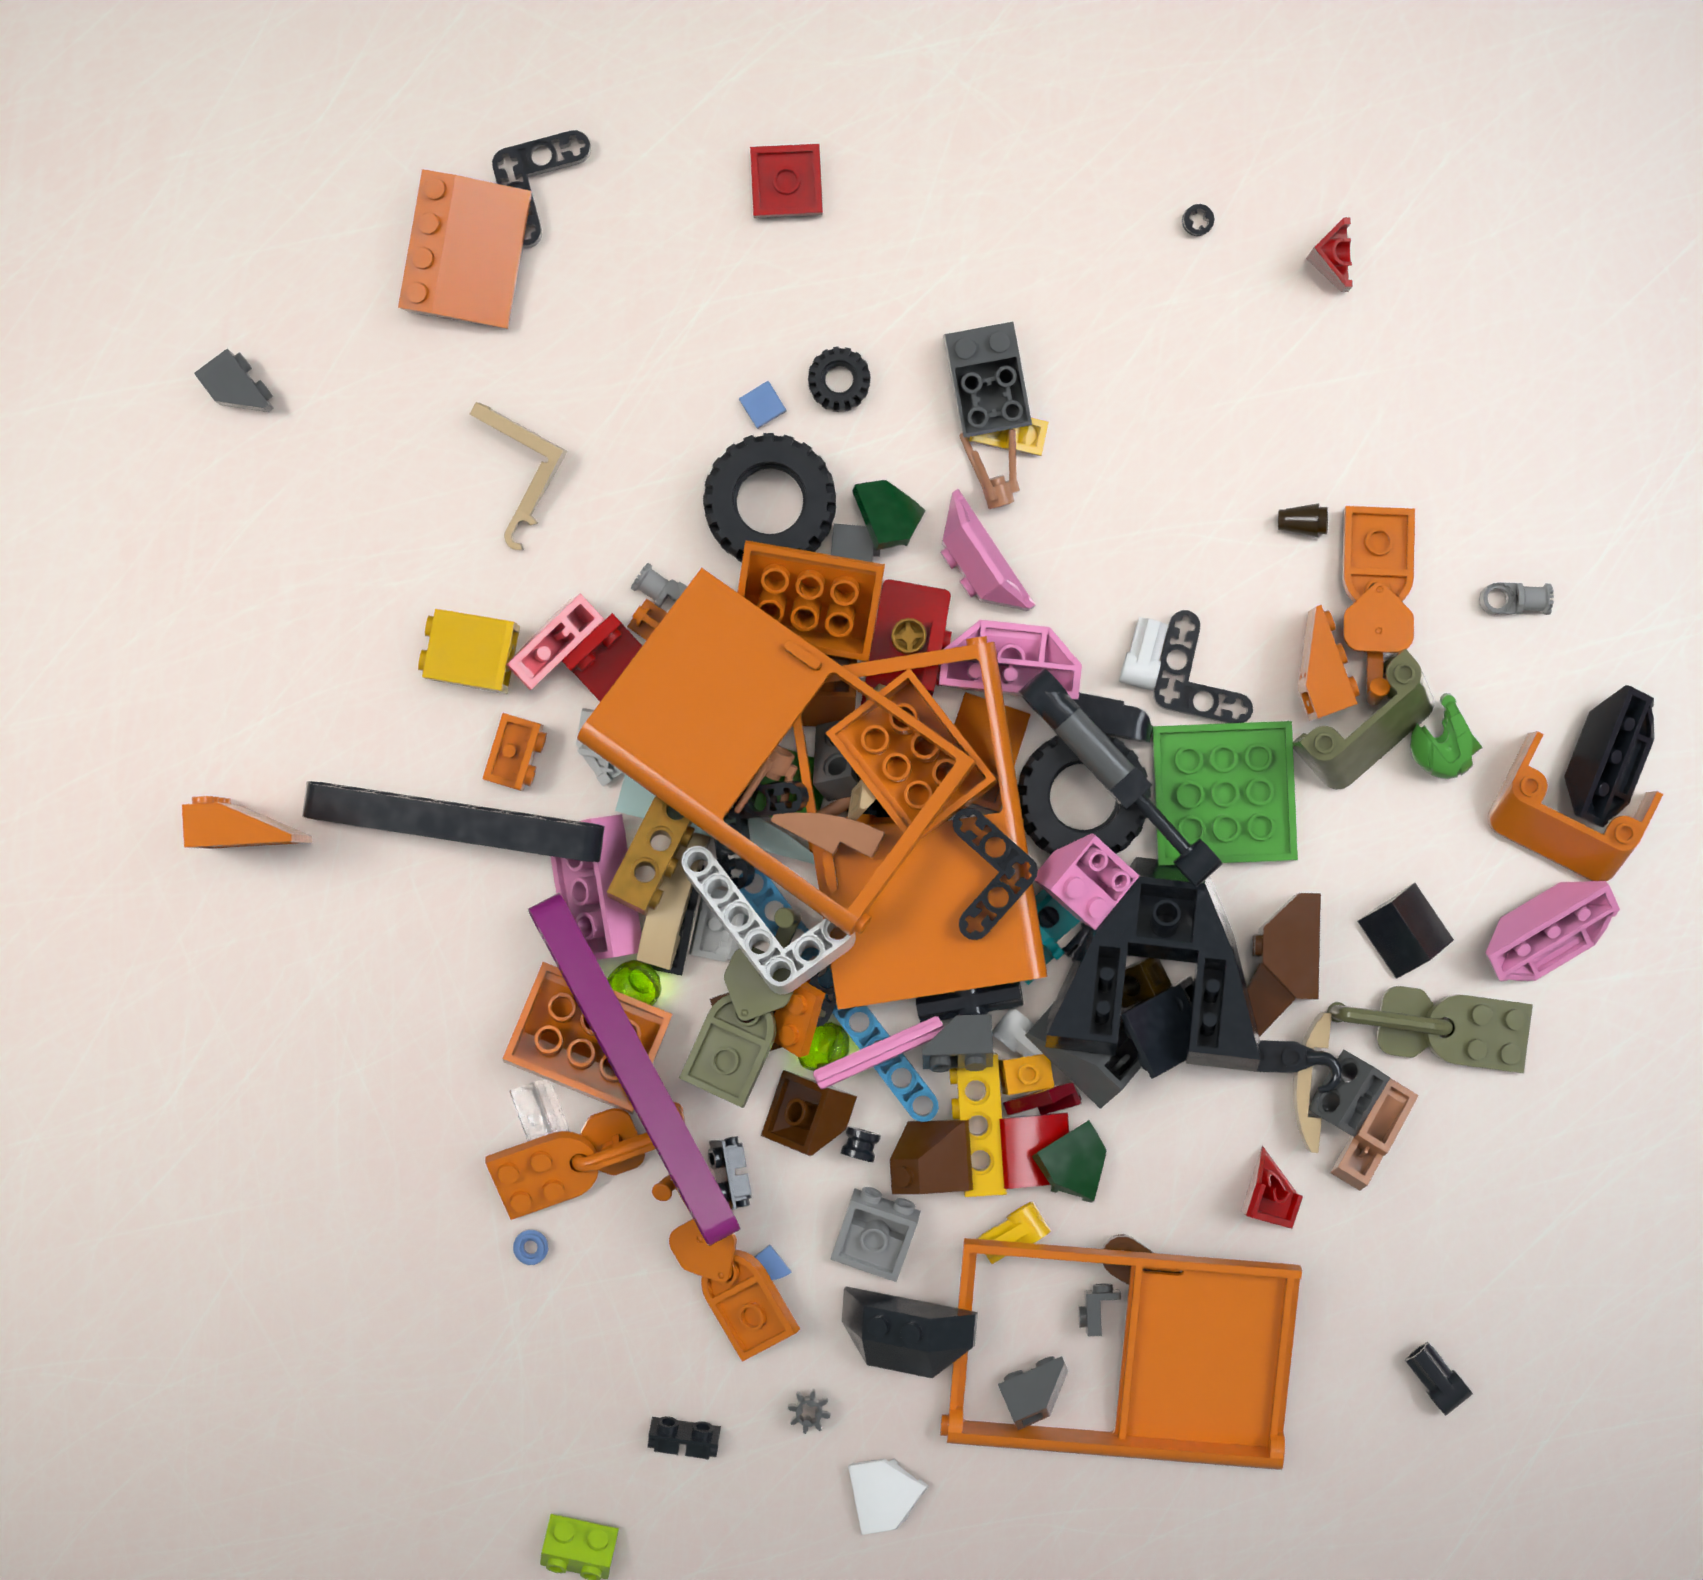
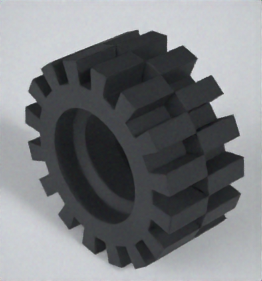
(839, 400)

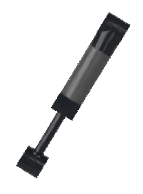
(1112, 769)

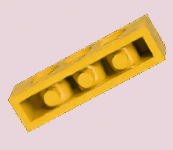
(989, 1179)

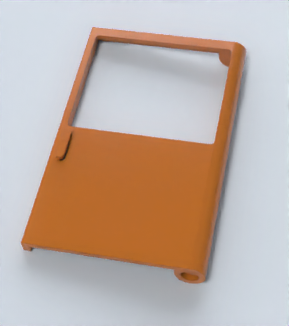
(712, 706)
(914, 929)
(1197, 1363)

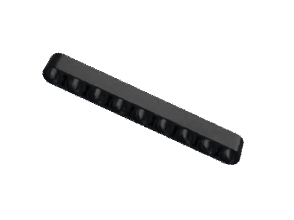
(453, 821)

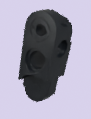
(1116, 718)

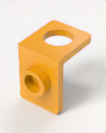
(1025, 1074)

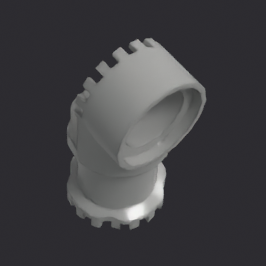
(657, 586)
(1519, 598)

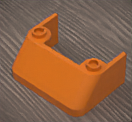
(1527, 822)

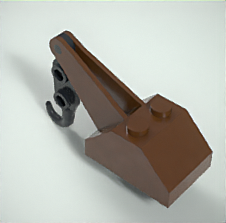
(1289, 972)

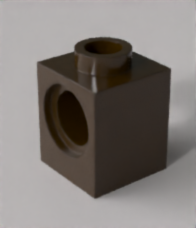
(1151, 980)

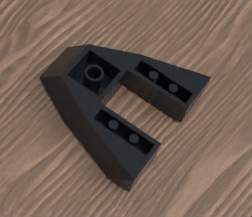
(1166, 921)

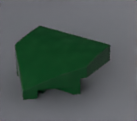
(887, 513)
(1074, 1162)

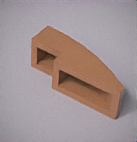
(830, 831)
(1375, 1137)

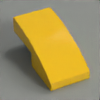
(1028, 438)

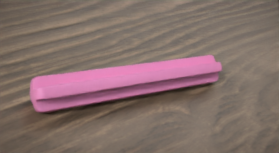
(877, 1053)

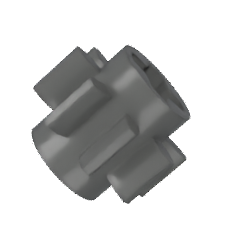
(811, 1401)

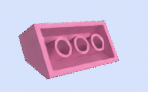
(605, 923)

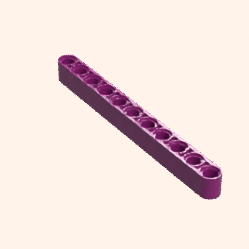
(634, 1069)

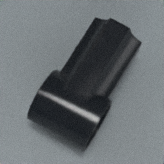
(1443, 1385)

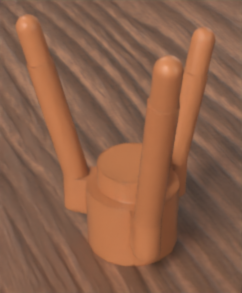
(996, 489)
(776, 766)

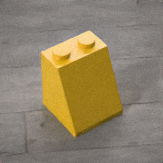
(469, 650)

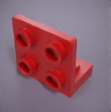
(603, 656)

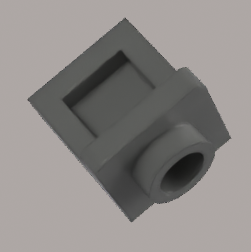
(1090, 1314)

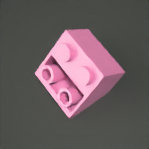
(1086, 879)

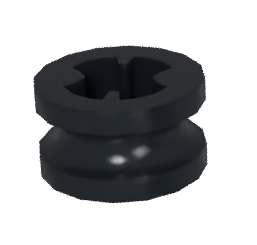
(1188, 223)

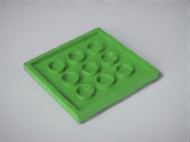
(1227, 789)

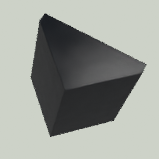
(1405, 931)

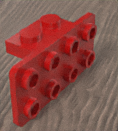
(915, 601)

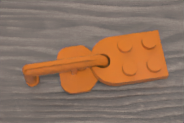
(1379, 555)
(541, 1170)
(744, 1305)

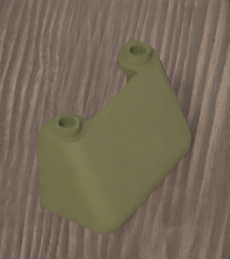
(1343, 760)

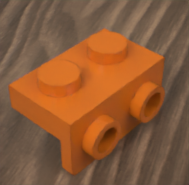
(514, 752)
(799, 1019)

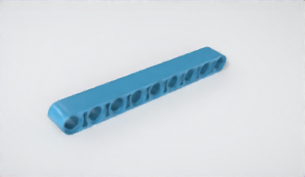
(874, 1032)

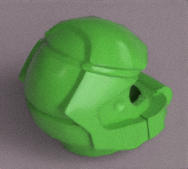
(1452, 750)

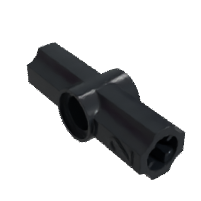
(970, 1002)

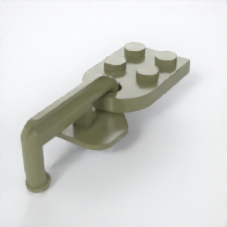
(1477, 1035)
(732, 1052)

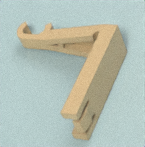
(543, 475)

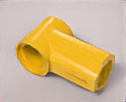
(1022, 1226)

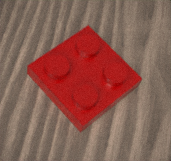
(786, 180)

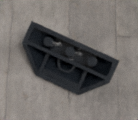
(1610, 755)
(907, 1332)

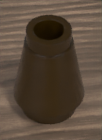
(1304, 520)

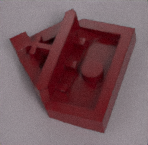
(1046, 1101)

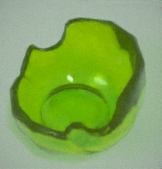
(636, 981)
(828, 1045)

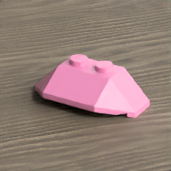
(979, 559)
(1020, 654)
(1551, 929)

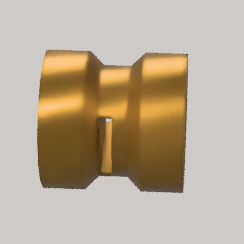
(907, 631)

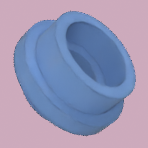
(530, 1258)

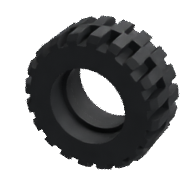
(769, 453)
(1036, 808)

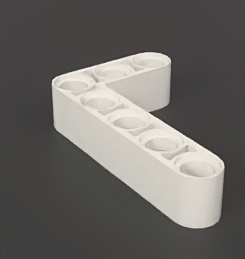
(756, 930)

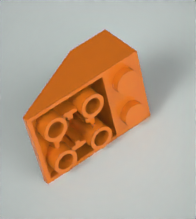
(1322, 675)
(974, 726)

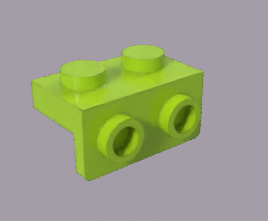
(578, 1547)

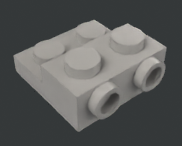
(876, 1233)

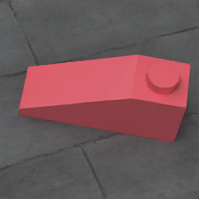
(554, 641)

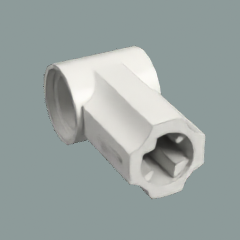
(1142, 662)
(1012, 1032)

